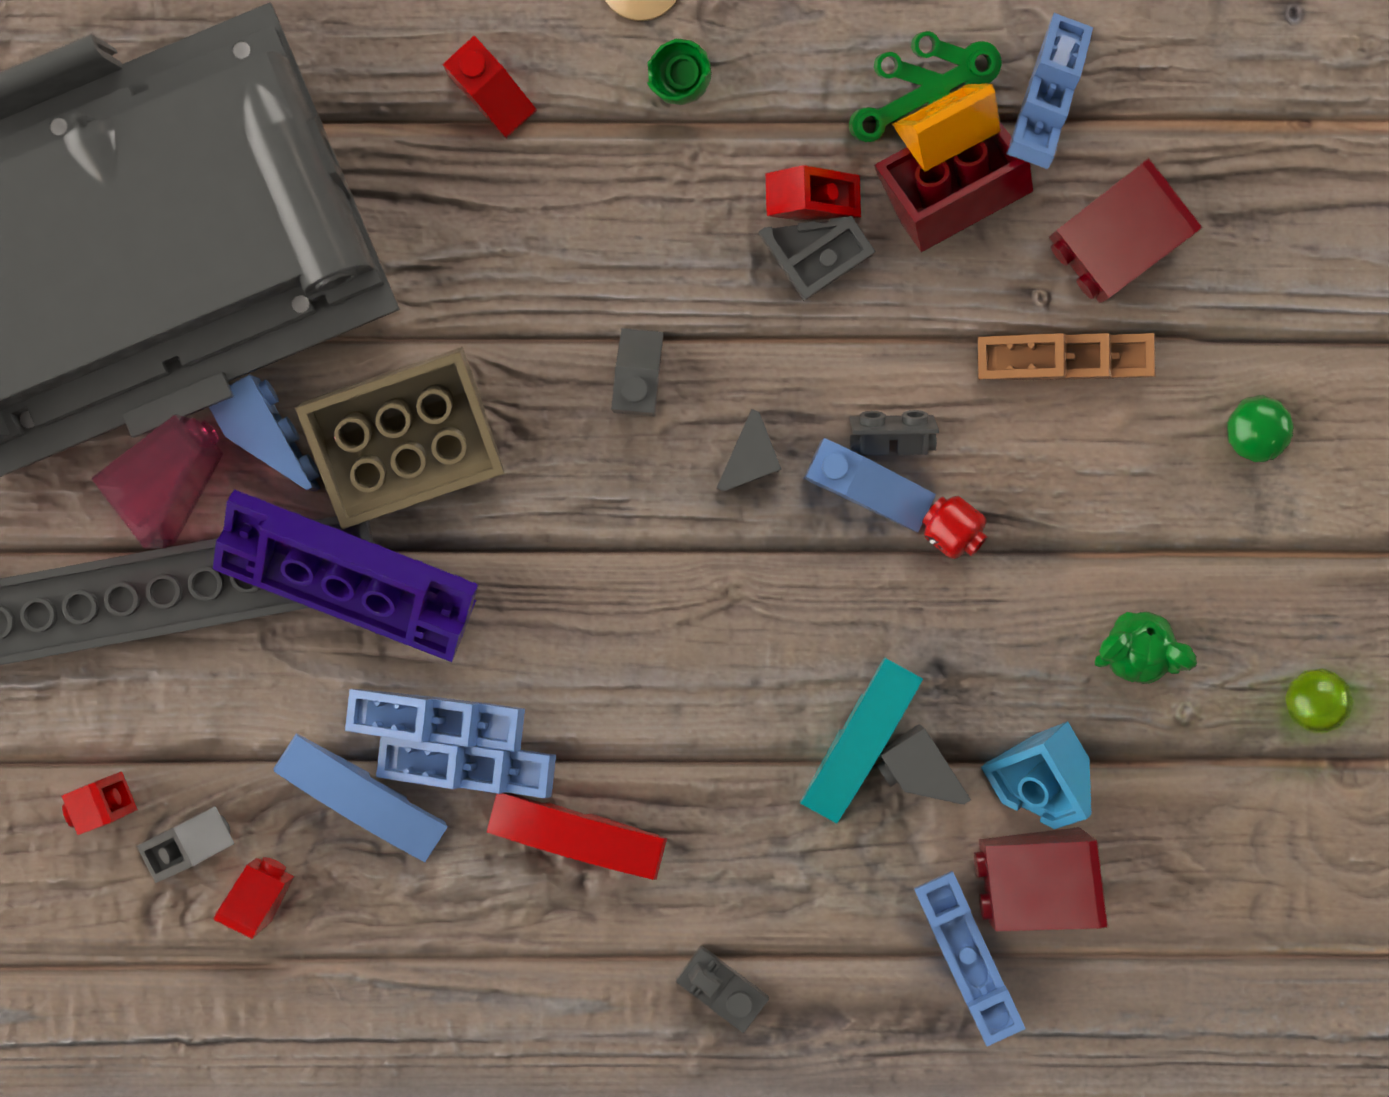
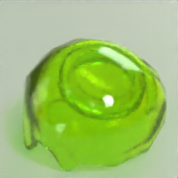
(1319, 701)

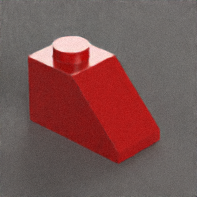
(489, 86)
(812, 194)
(98, 803)
(255, 897)

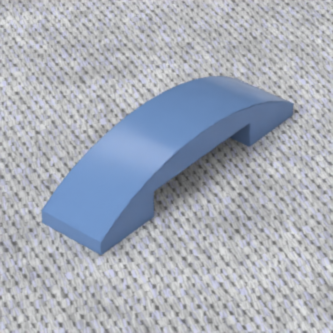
(969, 958)

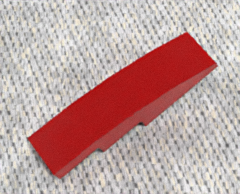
(577, 835)

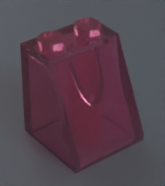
(161, 479)

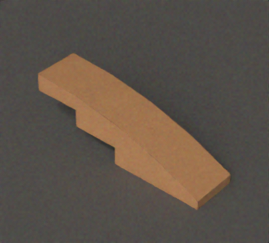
(1066, 356)

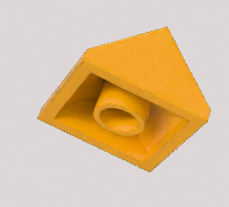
(950, 124)

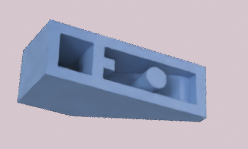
(869, 485)

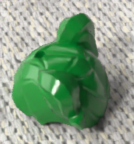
(1143, 656)

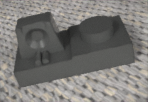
(722, 989)

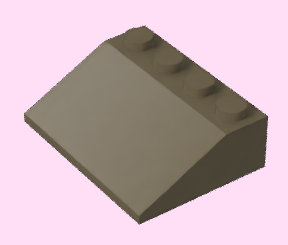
(400, 438)

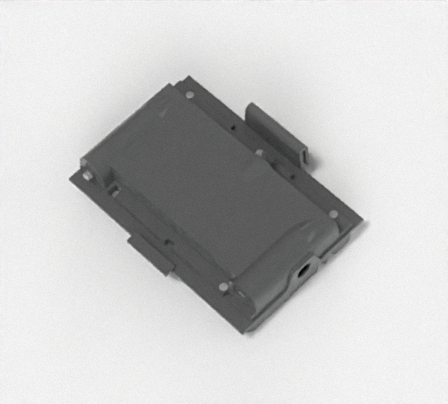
(165, 232)

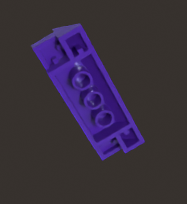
(344, 576)

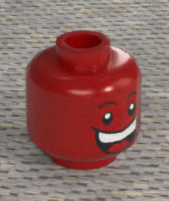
(955, 527)

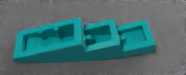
(861, 740)

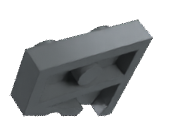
(817, 252)

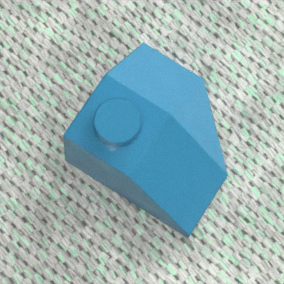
(1045, 777)

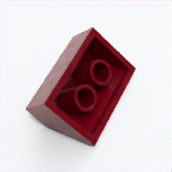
(956, 191)

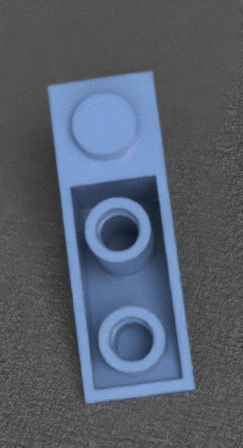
(258, 428)

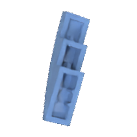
(1050, 91)
(434, 719)
(467, 767)
(359, 797)

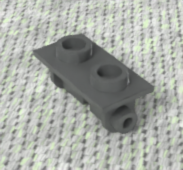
(911, 430)

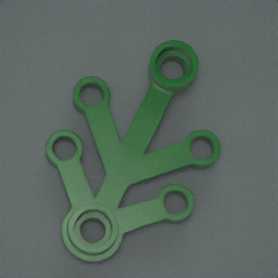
(932, 84)

